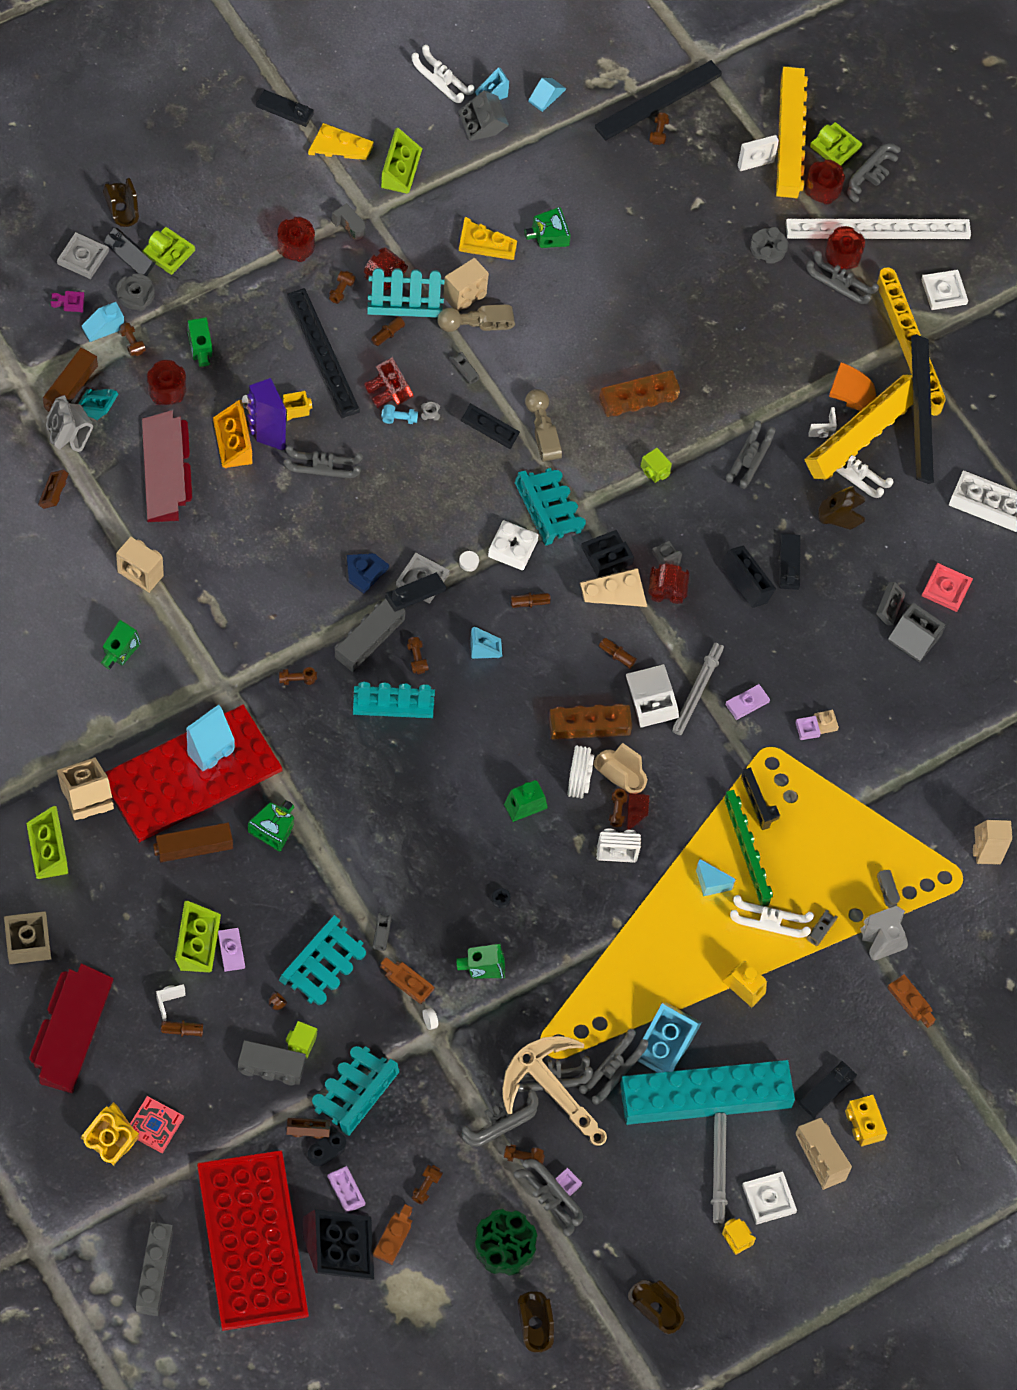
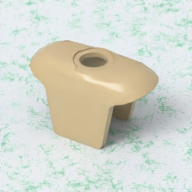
(622, 768)

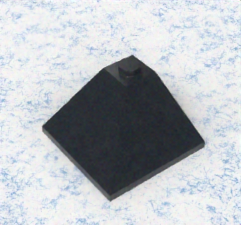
(339, 1243)

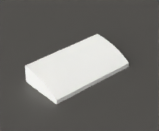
(986, 500)

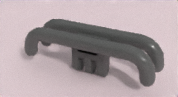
(872, 170)
(841, 280)
(749, 456)
(322, 463)
(614, 1067)
(560, 1073)
(501, 1122)
(551, 1194)

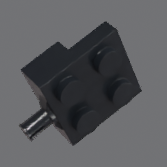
(607, 553)

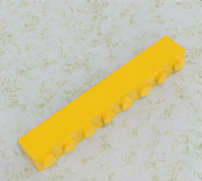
(790, 132)
(861, 429)

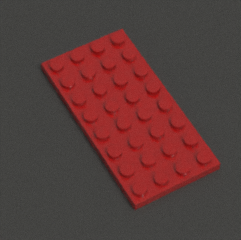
(169, 786)
(252, 1240)

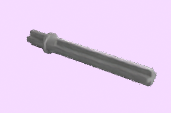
(709, 665)
(719, 1195)

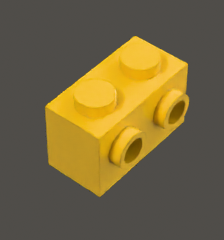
(866, 1120)

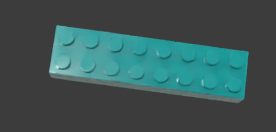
(707, 1092)

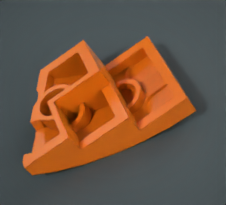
(852, 387)

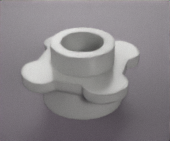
(430, 406)

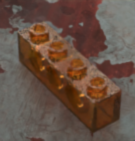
(646, 386)
(583, 729)

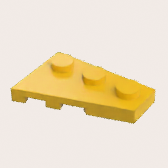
(339, 142)
(481, 241)

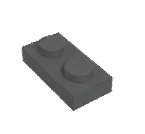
(890, 603)

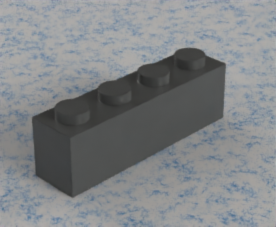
(368, 635)
(154, 1269)

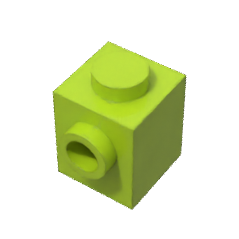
(656, 465)
(302, 1038)

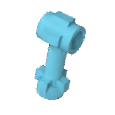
(389, 414)

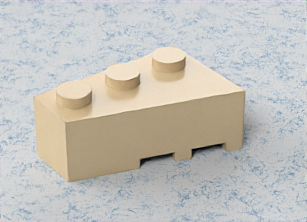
(616, 588)
(992, 841)
(823, 1153)

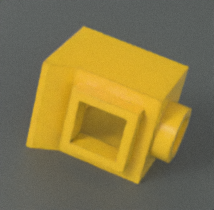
(297, 405)
(738, 1235)

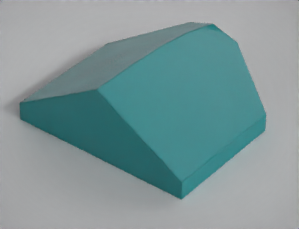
(98, 402)

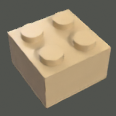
(466, 285)
(140, 564)
(84, 783)

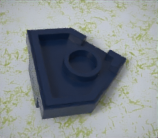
(365, 570)

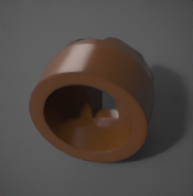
(277, 1000)

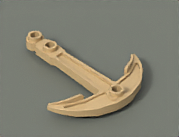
(539, 1071)

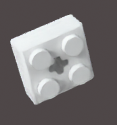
(513, 555)
(580, 772)
(618, 846)

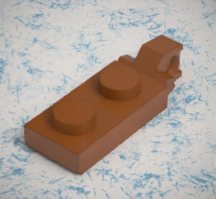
(407, 980)
(911, 1000)
(394, 1236)

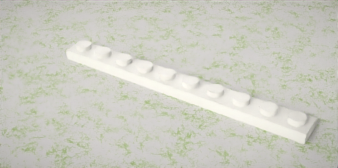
(881, 228)

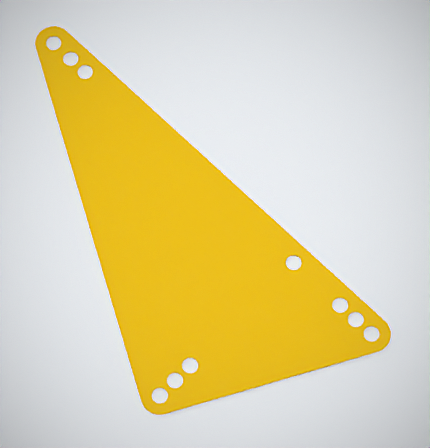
(815, 860)

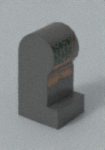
(350, 221)

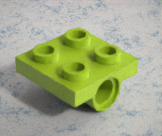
(835, 144)
(169, 249)

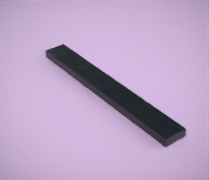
(658, 100)
(323, 353)
(922, 409)

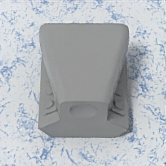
(68, 424)
(885, 932)

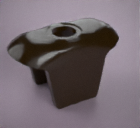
(124, 194)
(842, 512)
(646, 1293)
(536, 1305)

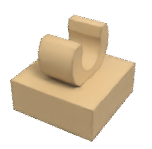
(827, 721)

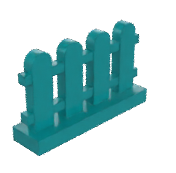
(395, 306)
(539, 509)
(397, 705)
(314, 966)
(360, 1103)

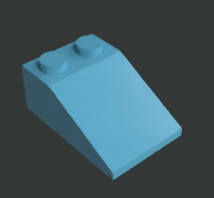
(209, 739)
(668, 1038)

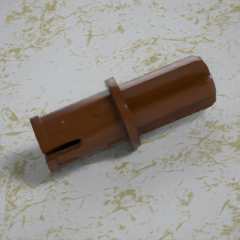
(388, 331)
(530, 600)
(617, 653)
(182, 1028)

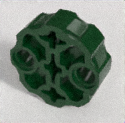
(492, 1246)

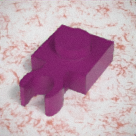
(71, 301)

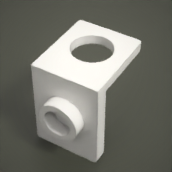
(824, 430)
(168, 993)

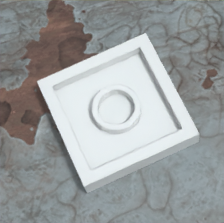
(758, 153)
(944, 289)
(769, 1198)

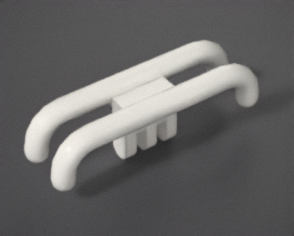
(441, 76)
(857, 471)
(771, 919)

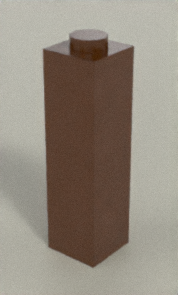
(71, 378)
(193, 842)

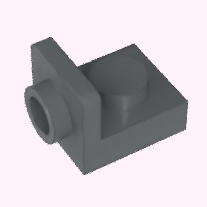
(667, 554)

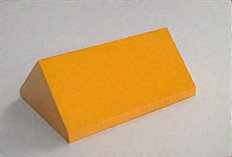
(233, 436)

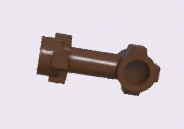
(659, 137)
(345, 278)
(135, 348)
(418, 665)
(308, 676)
(618, 798)
(511, 1153)
(432, 1175)

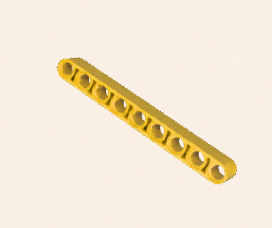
(893, 304)

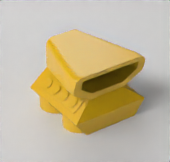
(110, 1134)

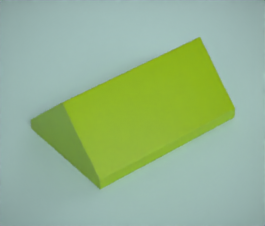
(400, 163)
(47, 844)
(197, 938)

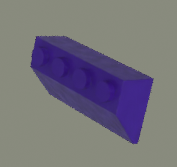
(266, 414)

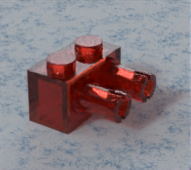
(389, 376)

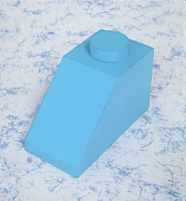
(103, 322)

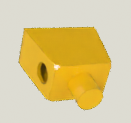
(747, 983)

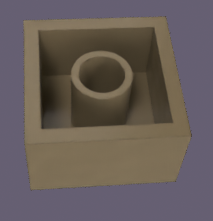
(27, 937)

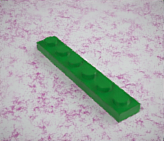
(746, 841)

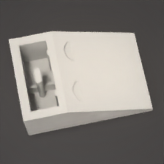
(652, 695)

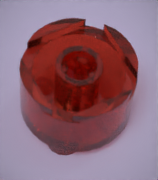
(825, 181)
(296, 239)
(845, 248)
(388, 262)
(166, 382)
(668, 583)

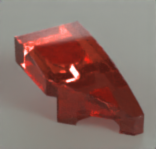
(637, 809)

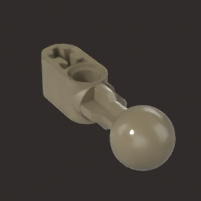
(486, 317)
(545, 433)

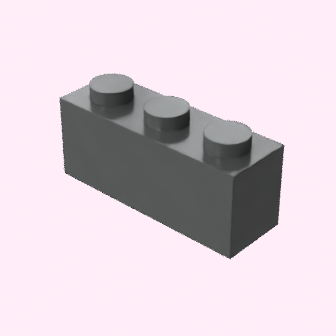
(271, 1063)

